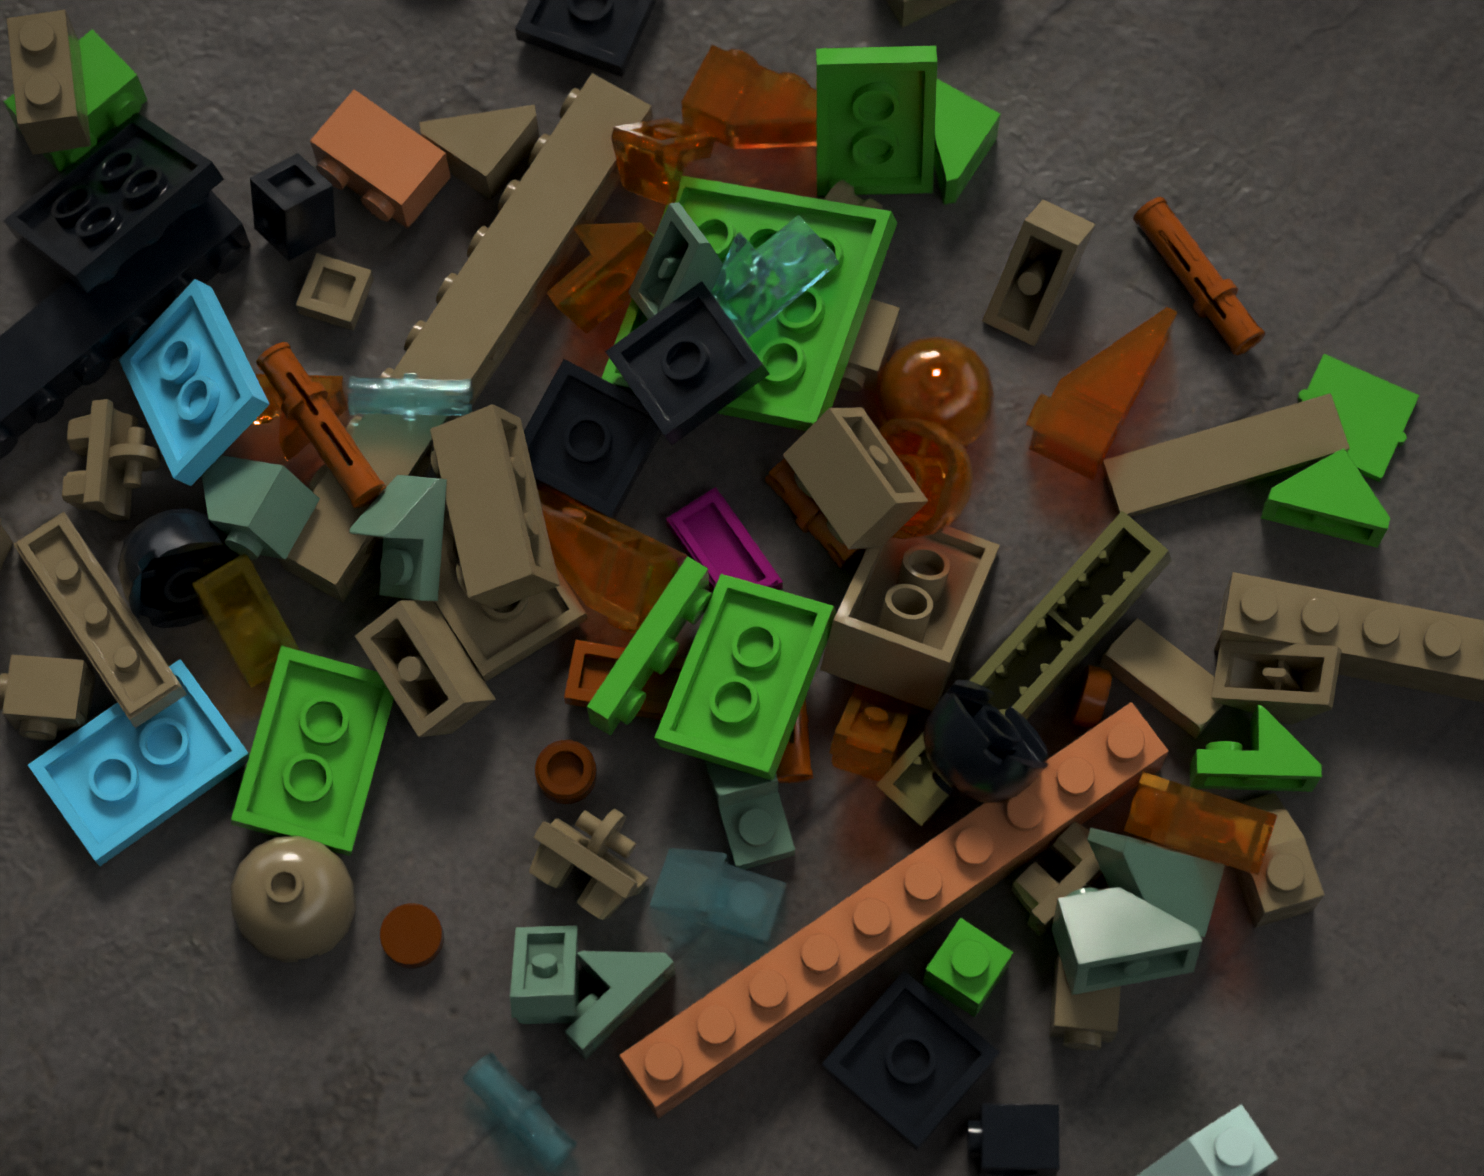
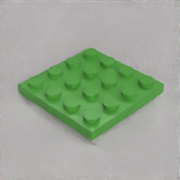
(815, 334)

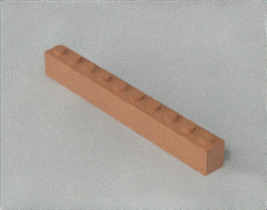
(890, 912)

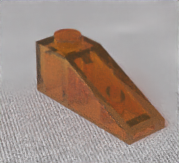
(1095, 399)
(607, 561)

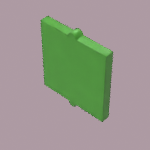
(1369, 411)

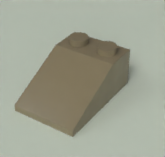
(909, 614)

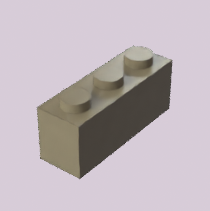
(493, 507)

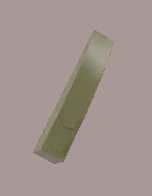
(1046, 645)

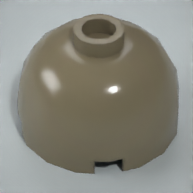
(292, 898)

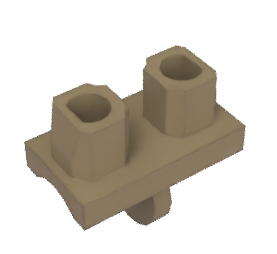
(114, 460)
(611, 877)
(1040, 892)

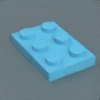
(193, 382)
(128, 780)

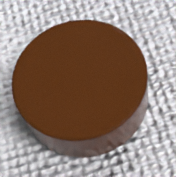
(1091, 696)
(566, 771)
(411, 935)

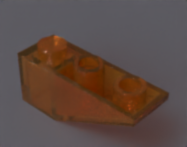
(749, 103)

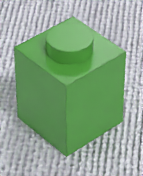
(967, 967)

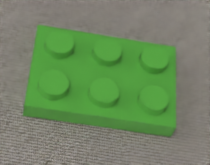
(876, 119)
(746, 676)
(314, 750)

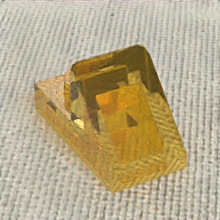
(244, 617)

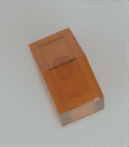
(1200, 823)

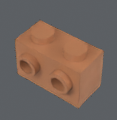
(379, 160)

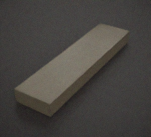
(1225, 456)
(100, 620)

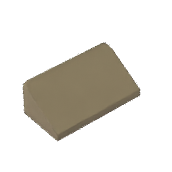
(1163, 677)

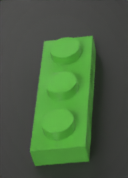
(651, 647)

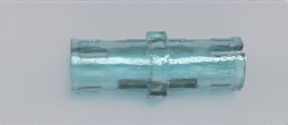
(410, 396)
(520, 1112)

